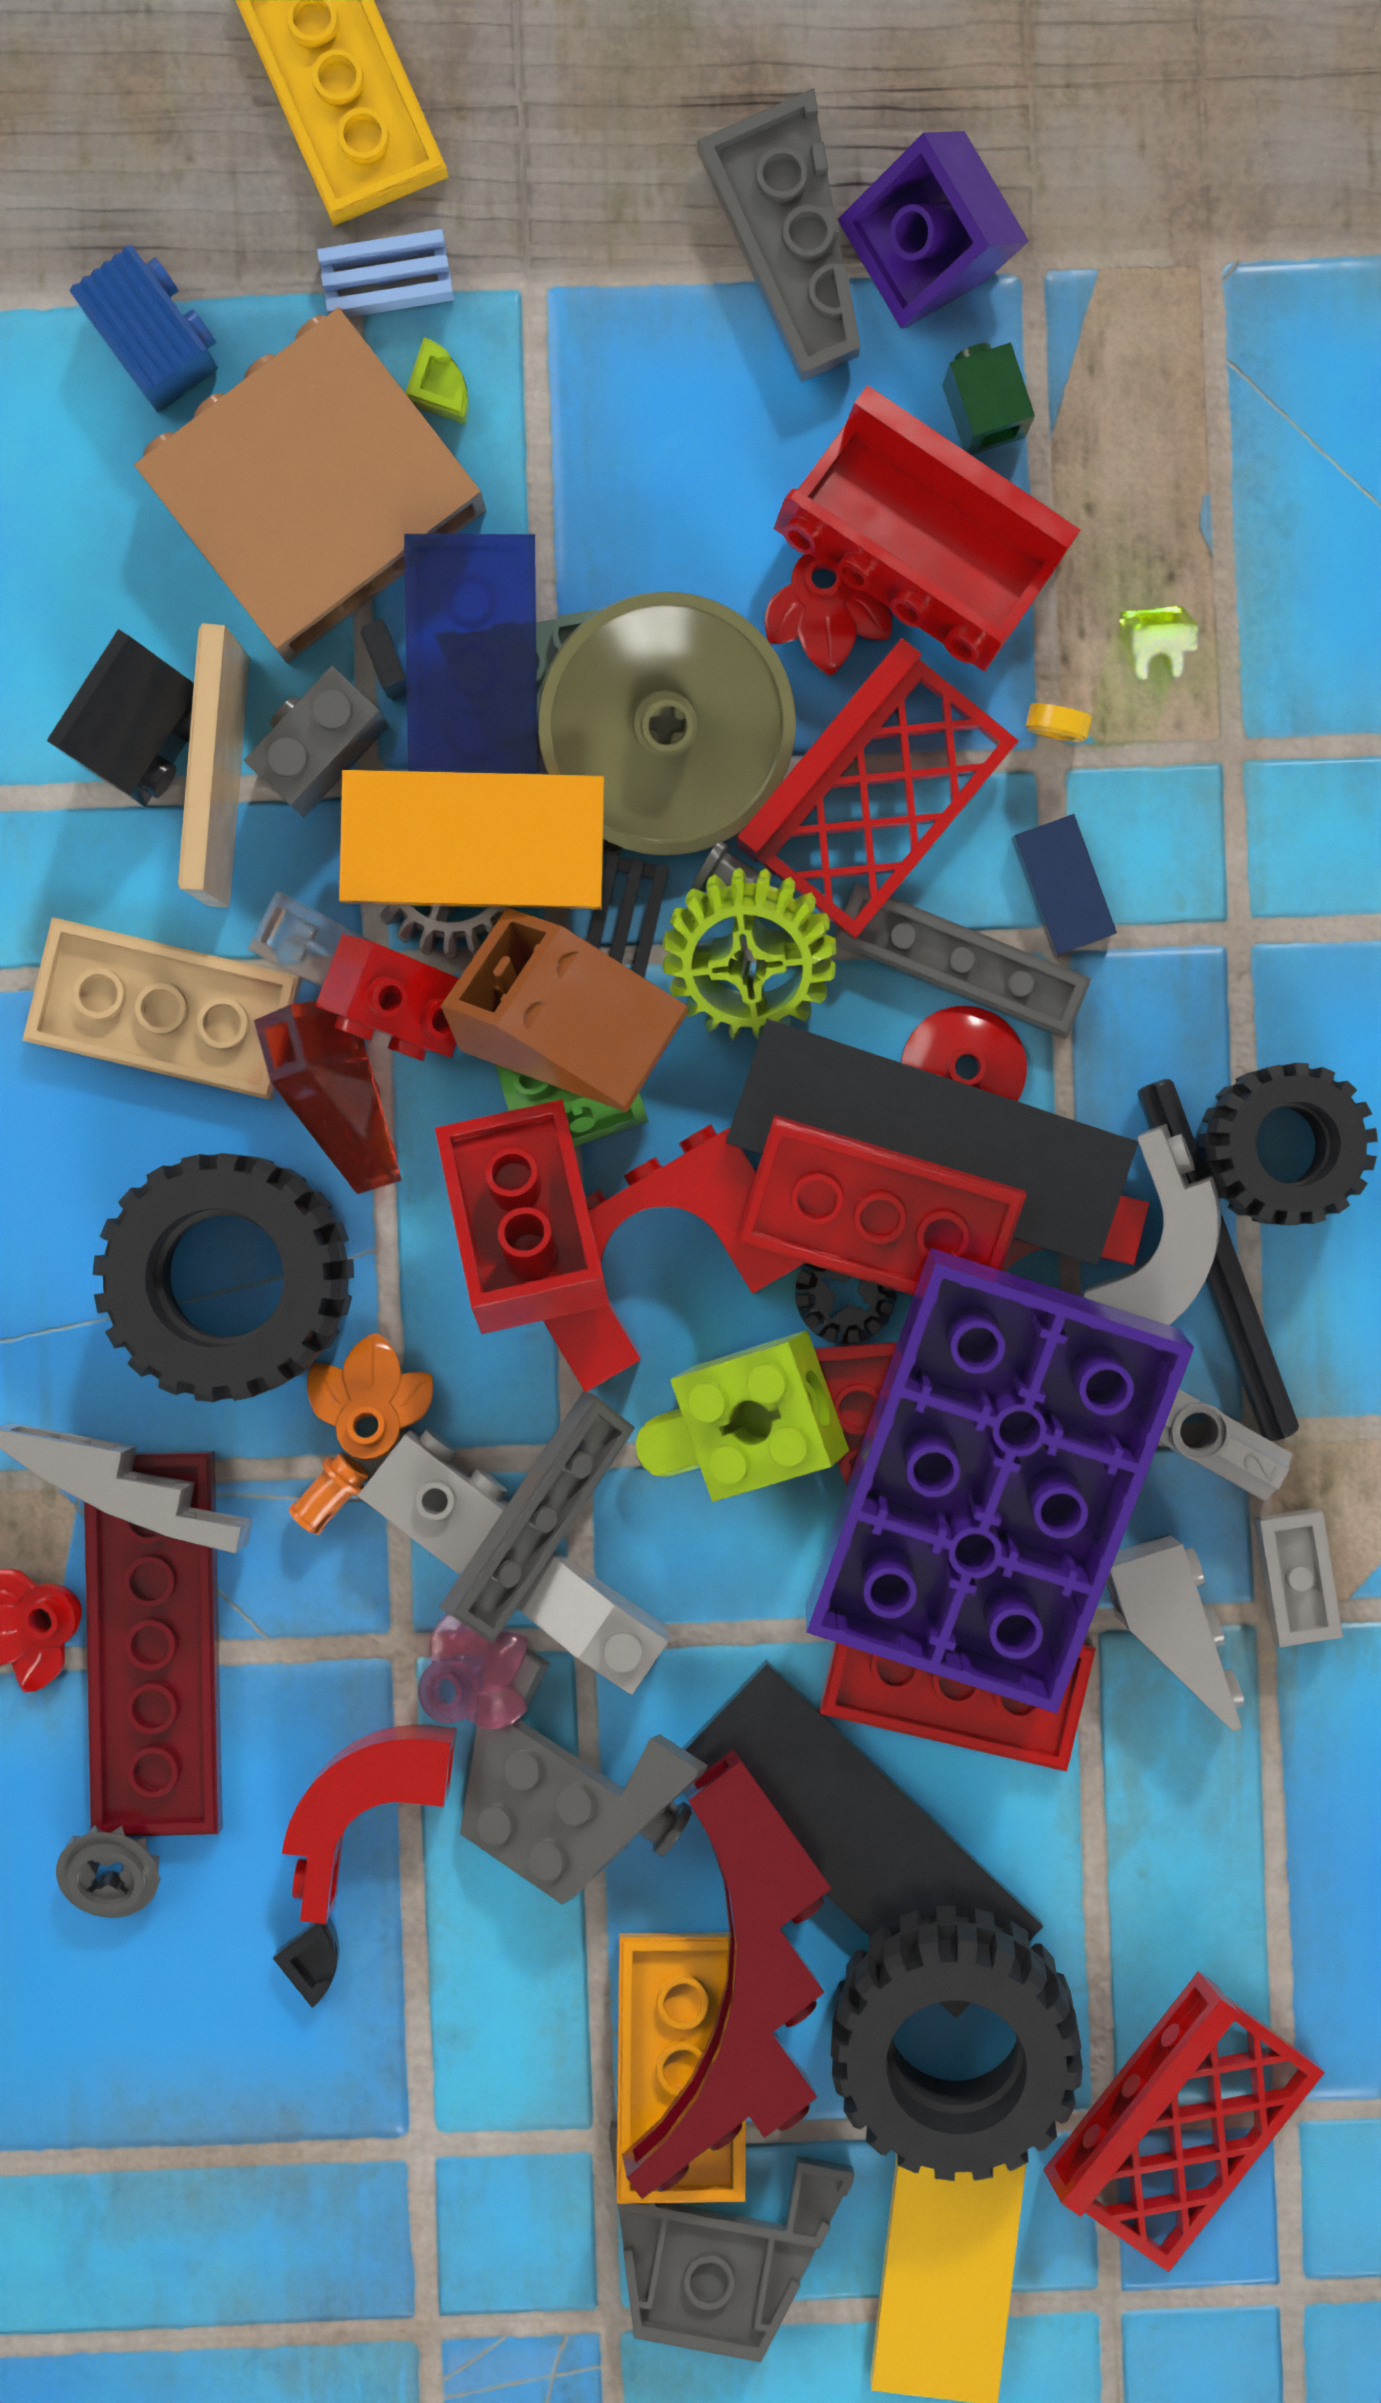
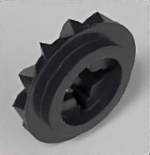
(851, 1323)

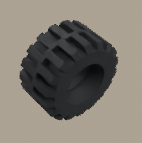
(1338, 1144)

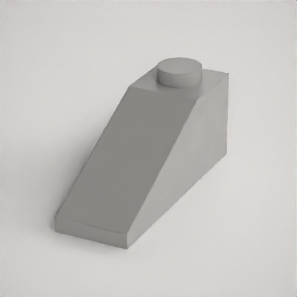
(595, 1622)

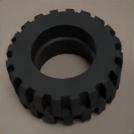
(141, 1293)
(965, 2121)

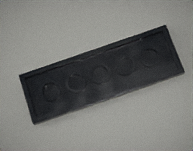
(1063, 1165)
(850, 1815)

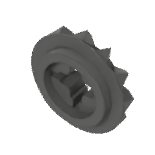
(112, 1893)

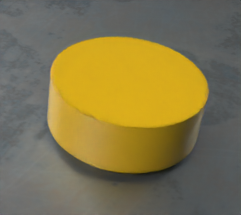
(1058, 722)

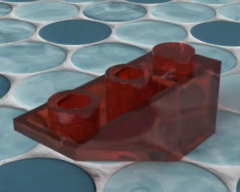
(331, 1091)

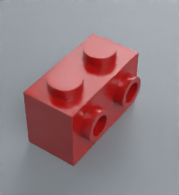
(389, 994)

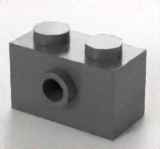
(316, 740)

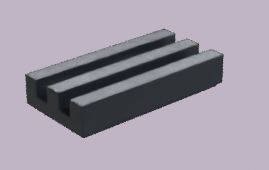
(636, 870)

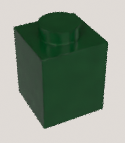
(987, 397)

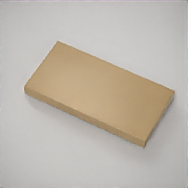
(214, 766)
(155, 1007)

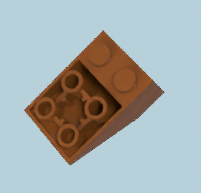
(561, 1011)

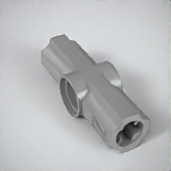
(1228, 1448)

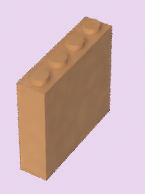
(309, 483)

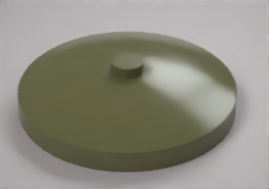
(675, 713)

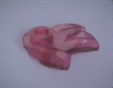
(478, 1672)

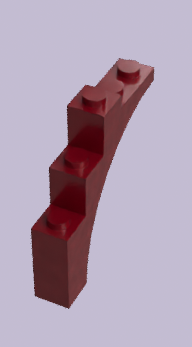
(767, 1985)

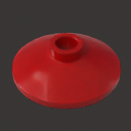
(974, 1033)

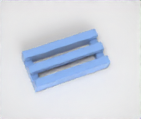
(383, 251)

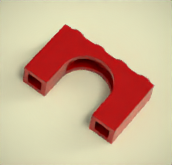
(707, 1181)

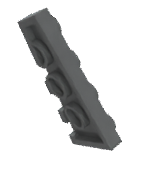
(782, 212)

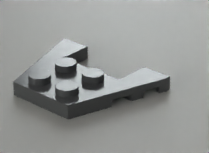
(552, 1811)
(720, 2276)

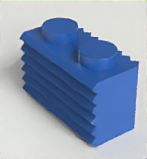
(145, 328)

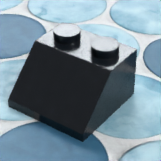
(128, 720)

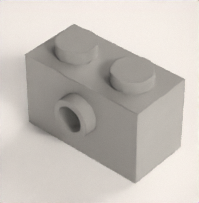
(436, 1498)

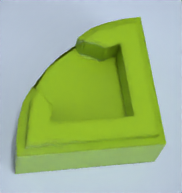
(438, 384)

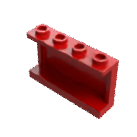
(926, 529)

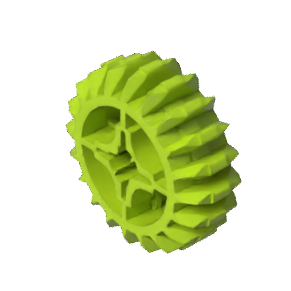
(701, 966)

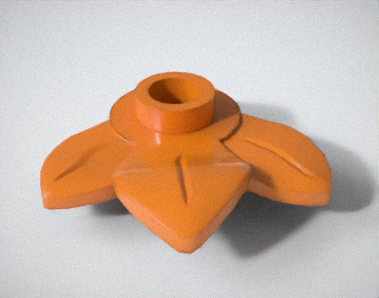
(369, 1387)

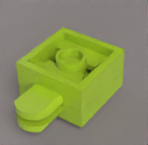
(747, 1420)

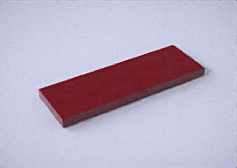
(154, 1667)

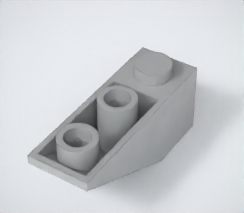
(1160, 1604)

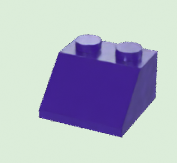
(932, 226)

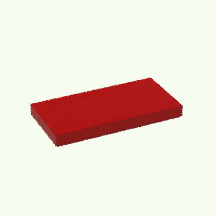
(871, 1207)
(939, 1709)

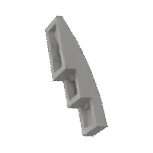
(103, 1477)

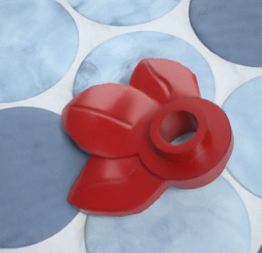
(824, 618)
(26, 1637)

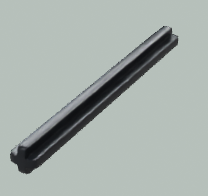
(1229, 1287)

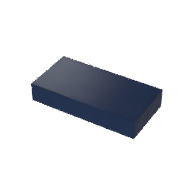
(1064, 885)

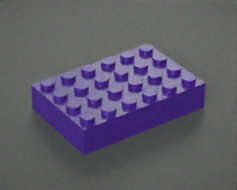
(996, 1480)

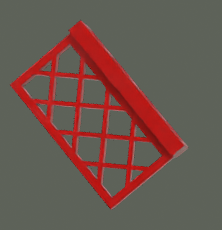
(834, 754)
(1146, 2098)

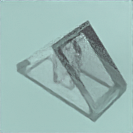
(298, 938)

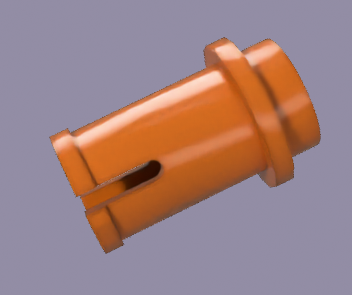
(329, 1492)

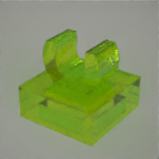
(1155, 632)

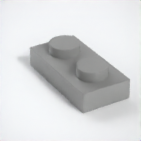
(1298, 1577)

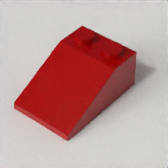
(521, 1217)

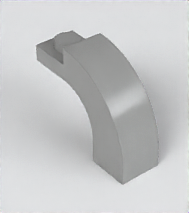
(1189, 1240)

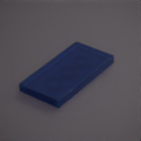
(471, 653)

